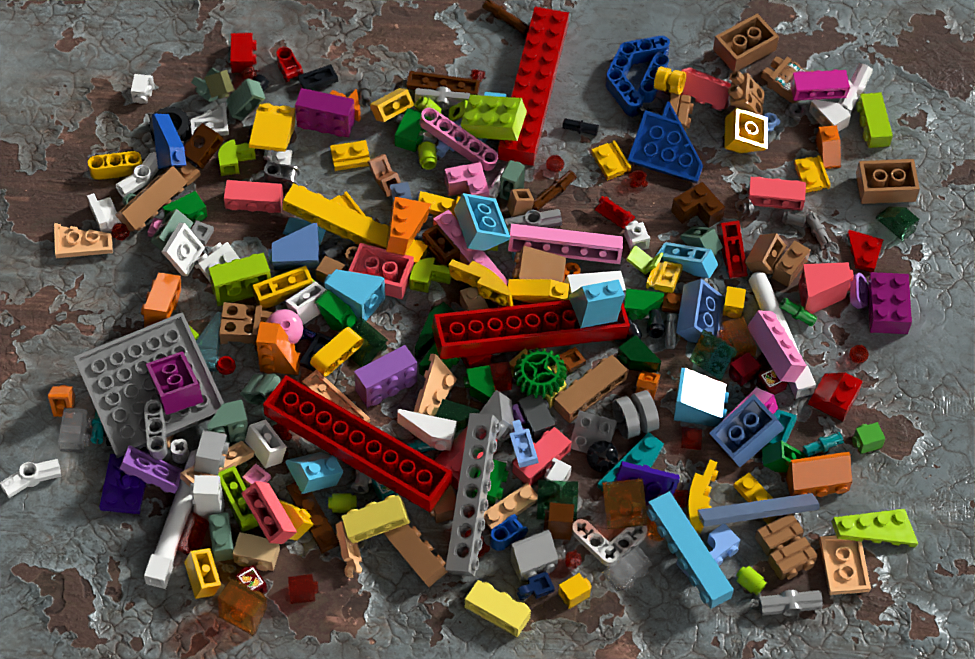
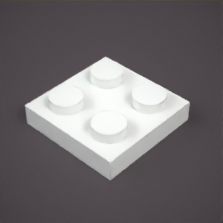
(183, 249)

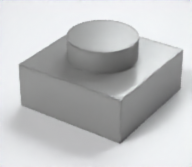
(202, 231)

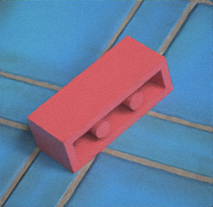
(777, 193)
(253, 196)
(551, 445)
(269, 512)

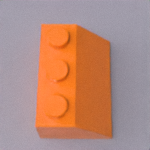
(820, 475)

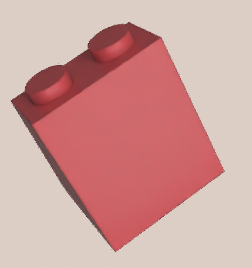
(824, 285)

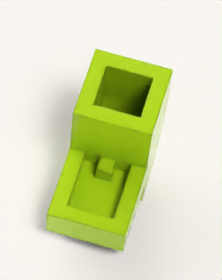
(231, 154)
(427, 271)

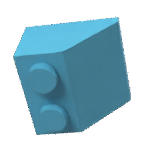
(315, 471)

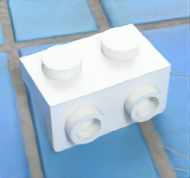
(220, 255)

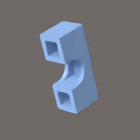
(723, 543)

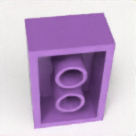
(386, 376)

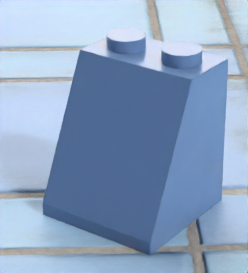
(296, 249)

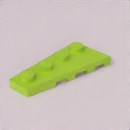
(879, 527)

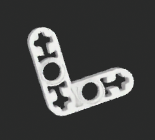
(606, 546)

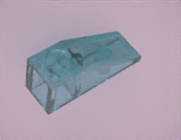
(210, 342)

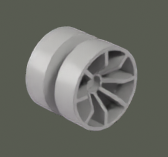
(635, 414)

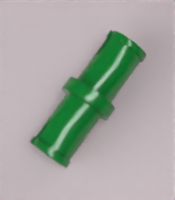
(798, 312)

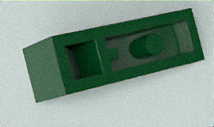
(426, 338)

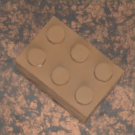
(745, 43)
(887, 181)

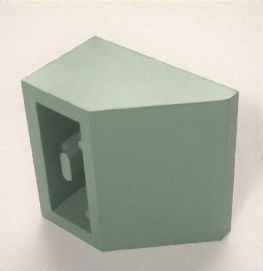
(230, 420)

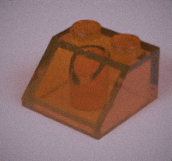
(624, 504)
(242, 606)

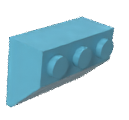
(481, 222)

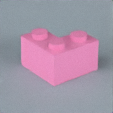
(466, 179)

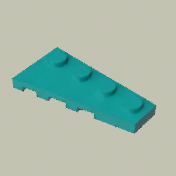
(643, 453)

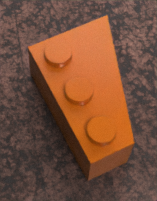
(405, 222)
(161, 299)

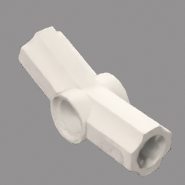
(857, 86)
(140, 178)
(19, 480)

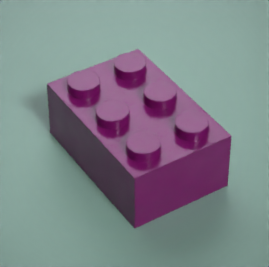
(325, 112)
(889, 303)

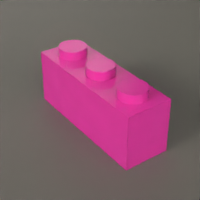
(819, 85)

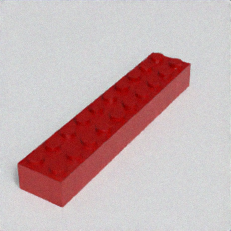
(536, 81)
(518, 329)
(358, 443)

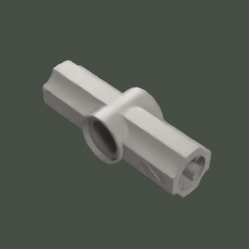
(442, 96)
(541, 219)
(790, 603)

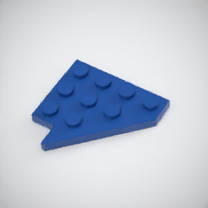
(665, 147)

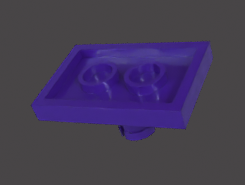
(654, 481)
(121, 491)

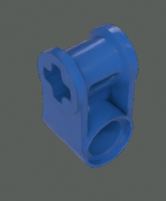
(510, 530)

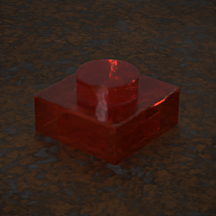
(691, 438)

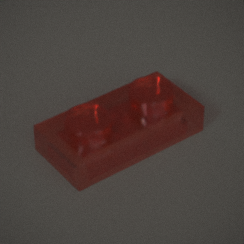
(193, 533)

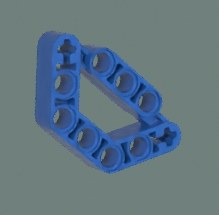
(634, 52)

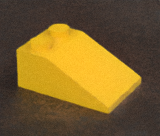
(272, 127)

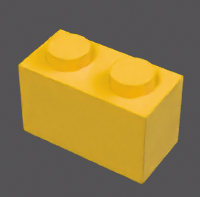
(391, 104)
(202, 573)

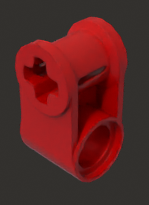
(289, 66)

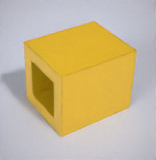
(734, 302)
(574, 590)

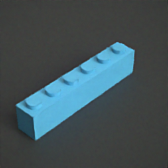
(690, 550)

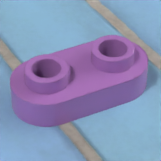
(859, 291)

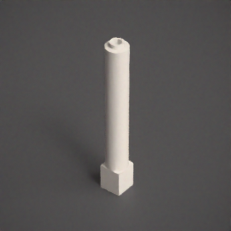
(767, 301)
(161, 561)

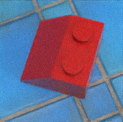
(836, 394)

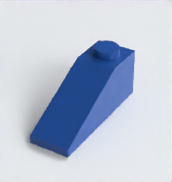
(167, 142)

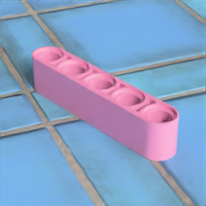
(454, 130)

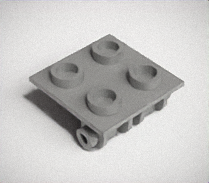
(590, 429)

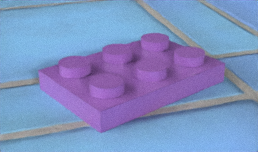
(150, 470)

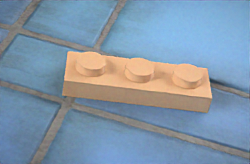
(512, 504)

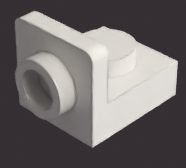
(278, 156)

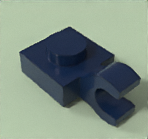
(538, 585)

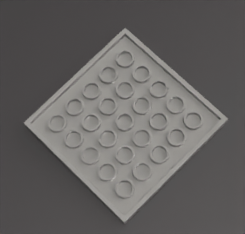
(122, 385)

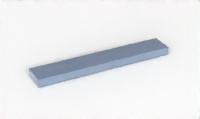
(758, 509)

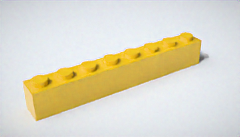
(342, 221)

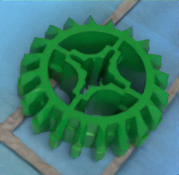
(545, 381)

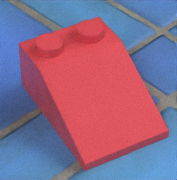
(391, 266)

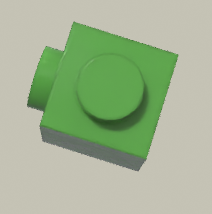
(868, 438)

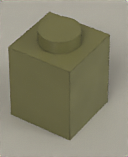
(219, 84)

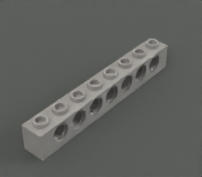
(467, 485)

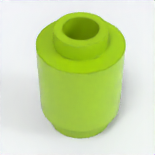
(424, 102)
(427, 155)
(342, 502)
(751, 580)

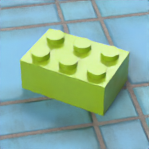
(494, 117)
(236, 278)

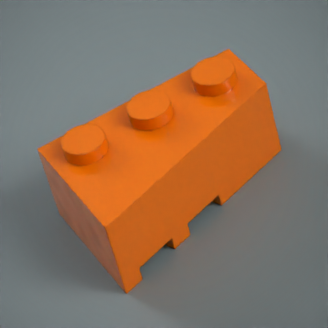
(275, 350)

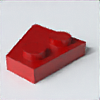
(865, 250)

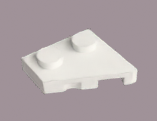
(213, 119)

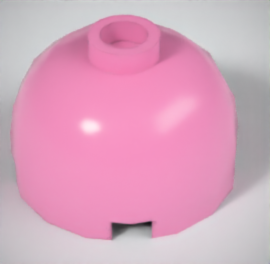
(289, 322)

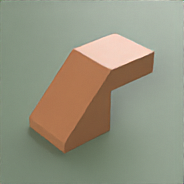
(383, 173)

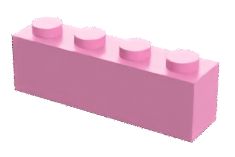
(776, 346)

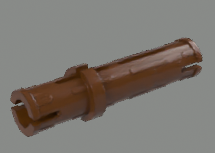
(500, 13)
(558, 186)

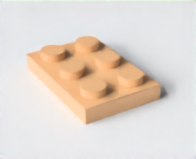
(844, 565)

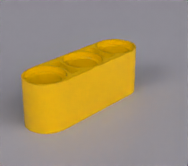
(124, 162)
(336, 351)

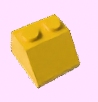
(745, 131)

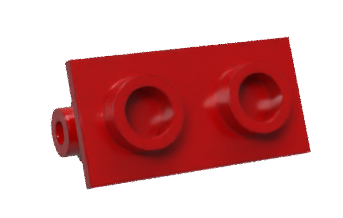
(614, 212)

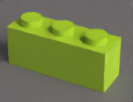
(874, 120)
(232, 487)

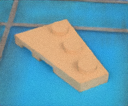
(76, 242)
(436, 387)

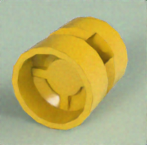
(669, 80)

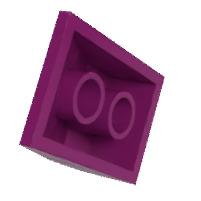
(174, 383)

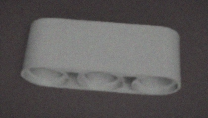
(152, 421)

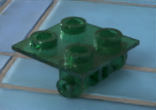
(372, 343)
(712, 354)
(556, 492)

